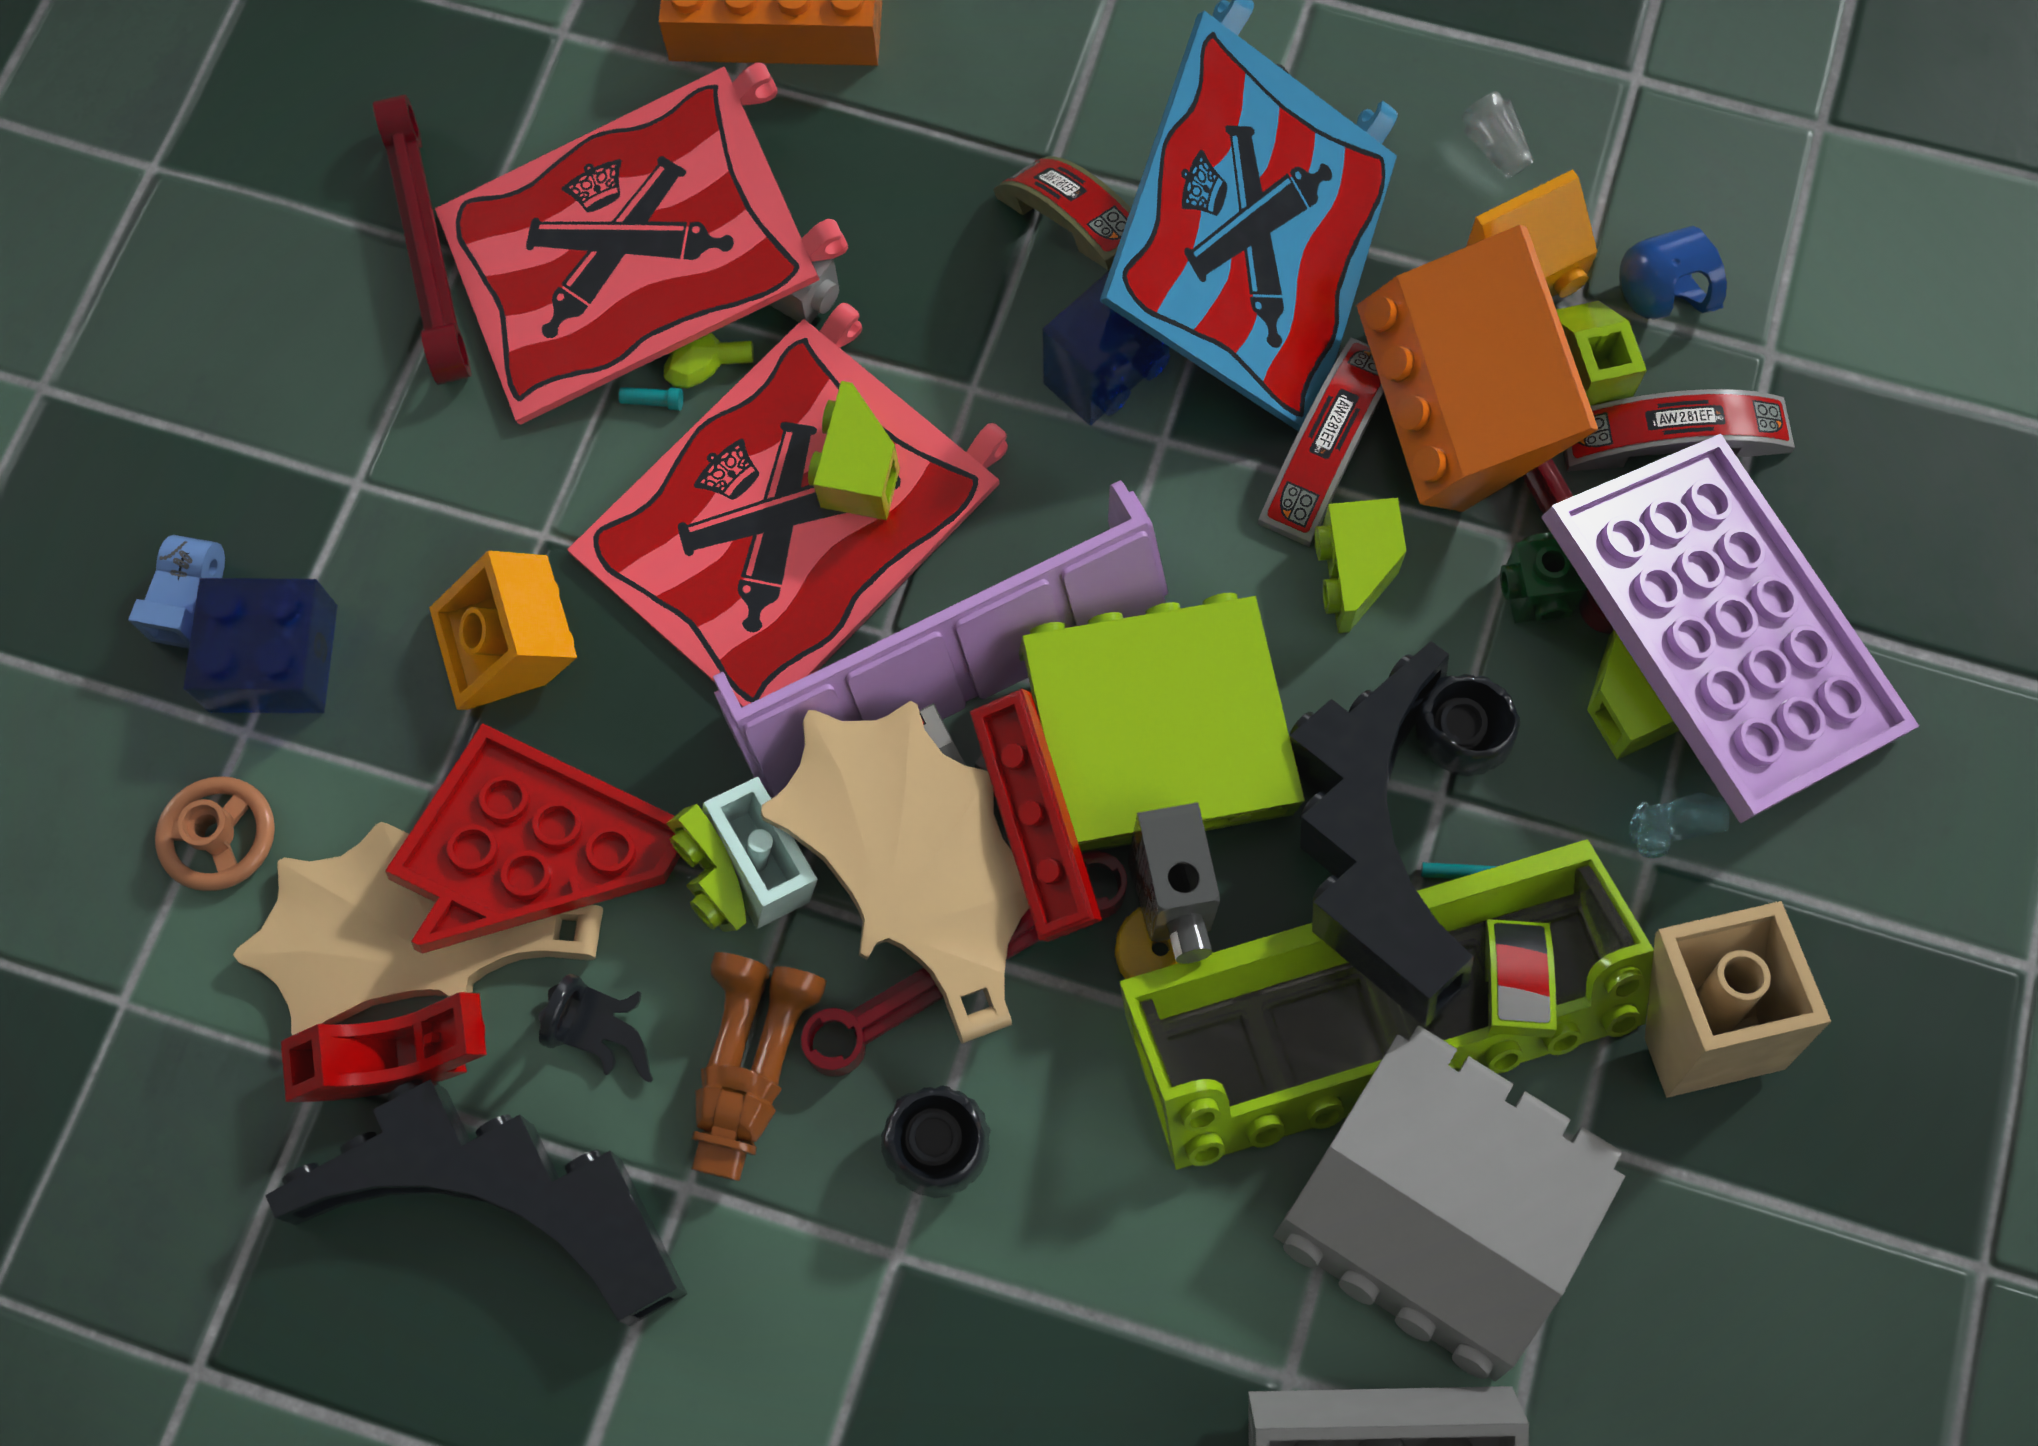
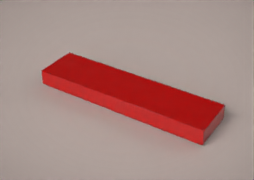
(1035, 816)

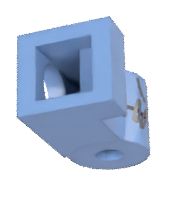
(171, 599)

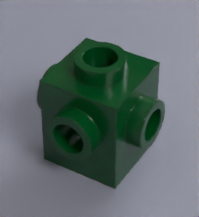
(1540, 581)

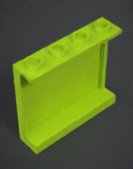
(1163, 717)

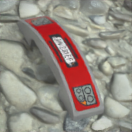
(1676, 420)
(1324, 445)

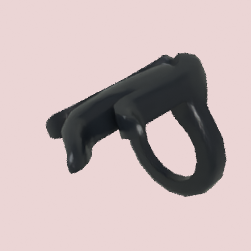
(587, 1018)

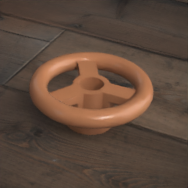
(188, 818)

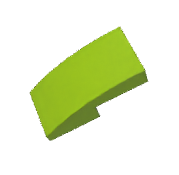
(717, 888)

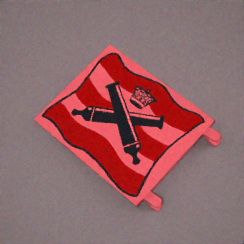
(630, 242)
(730, 538)

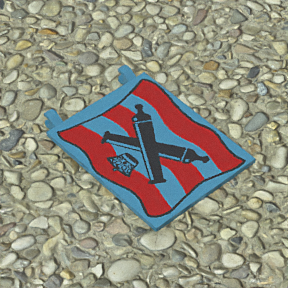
(1251, 220)

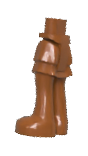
(737, 1101)

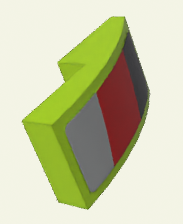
(1520, 978)

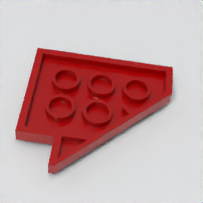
(525, 841)

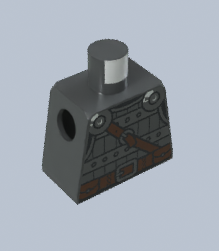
(1175, 879)

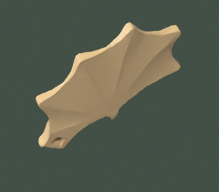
(912, 850)
(347, 934)

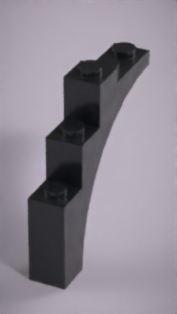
(1369, 903)
(428, 1151)

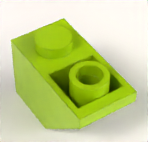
(1603, 351)
(857, 460)
(1362, 553)
(1626, 704)

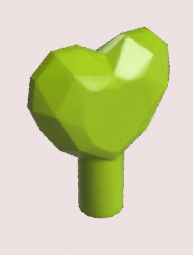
(702, 358)

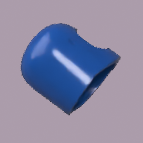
(1662, 269)

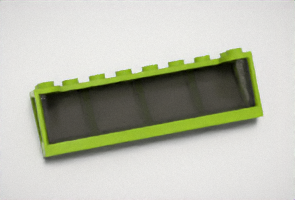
(1292, 1032)

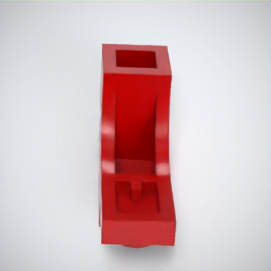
(381, 1055)

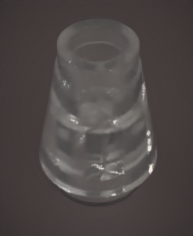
(1497, 133)

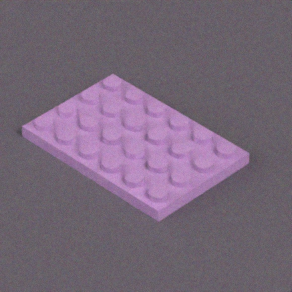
(1729, 625)

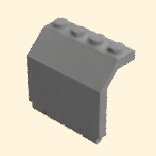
(1453, 1204)

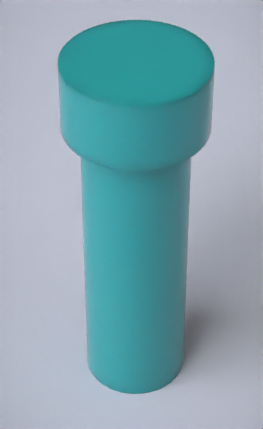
(669, 398)

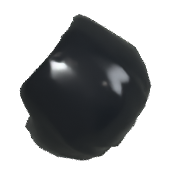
(1467, 724)
(936, 1141)

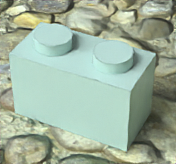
(765, 859)

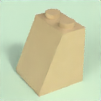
(1730, 999)

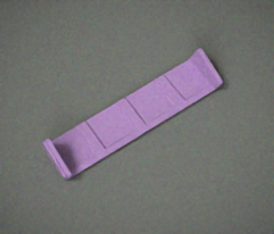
(959, 650)

